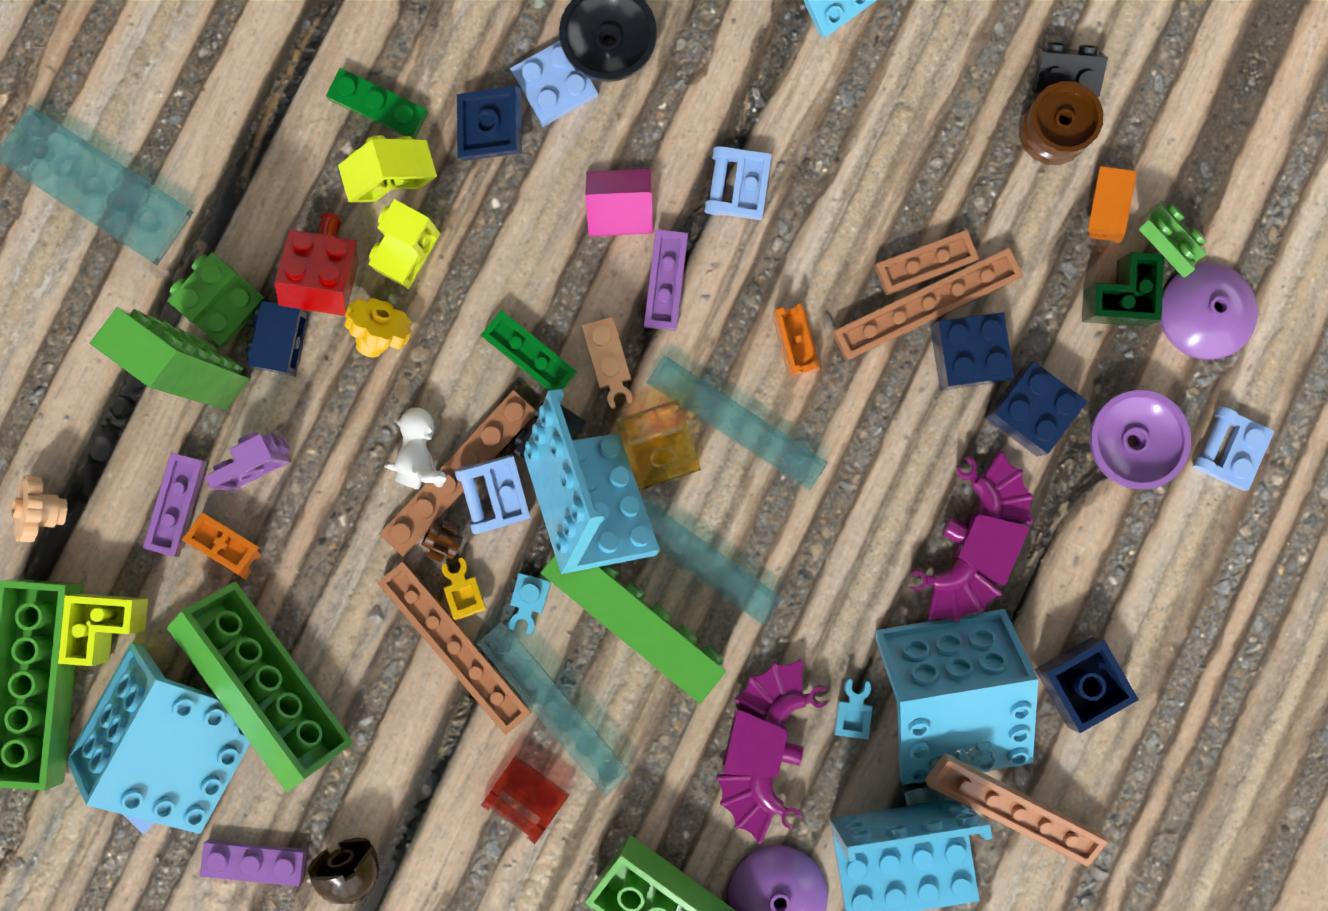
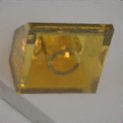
(658, 444)

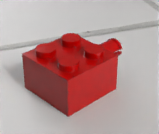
(317, 269)

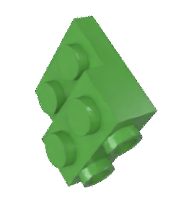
(1172, 238)
(216, 298)

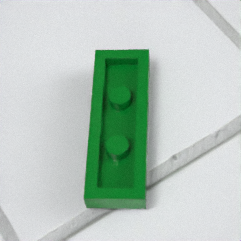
(376, 104)
(528, 353)

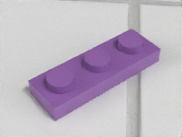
(666, 280)
(174, 504)
(253, 862)

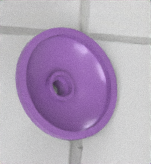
(1194, 323)
(1159, 433)
(774, 874)

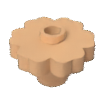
(35, 510)

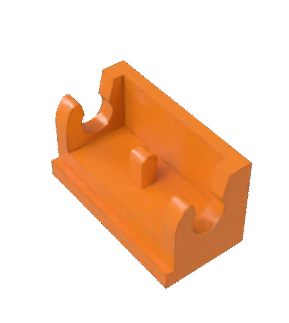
(1111, 204)
(795, 340)
(222, 545)

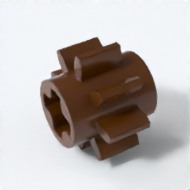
(442, 541)

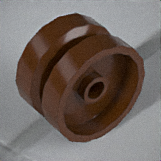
(1061, 123)

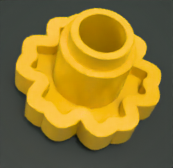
(377, 326)

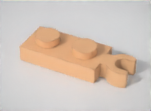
(608, 358)

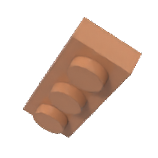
(926, 262)

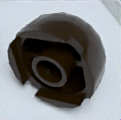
(345, 873)

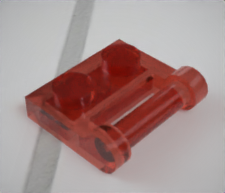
(530, 790)

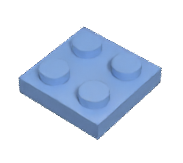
(552, 84)

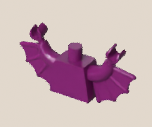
(984, 545)
(760, 745)

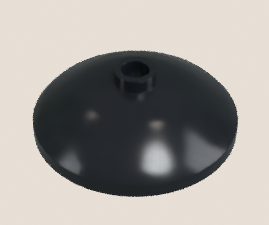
(590, 22)

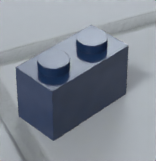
(277, 338)

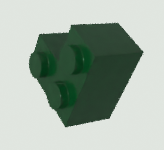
(1134, 297)

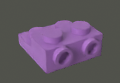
(253, 458)

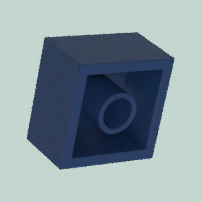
(972, 351)
(1036, 409)
(1086, 684)

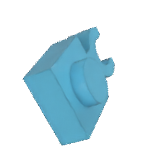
(530, 597)
(853, 716)

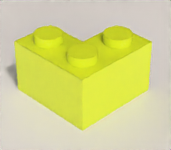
(386, 166)
(405, 243)
(90, 624)

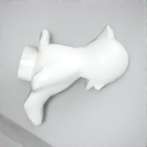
(414, 460)

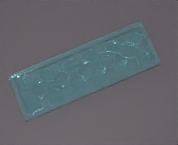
(94, 185)

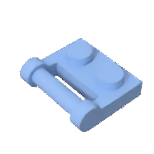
(749, 183)
(1242, 452)
(503, 490)

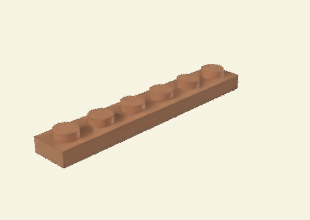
(927, 304)
(433, 502)
(454, 647)
(1015, 810)

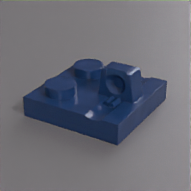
(489, 123)

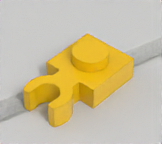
(464, 594)

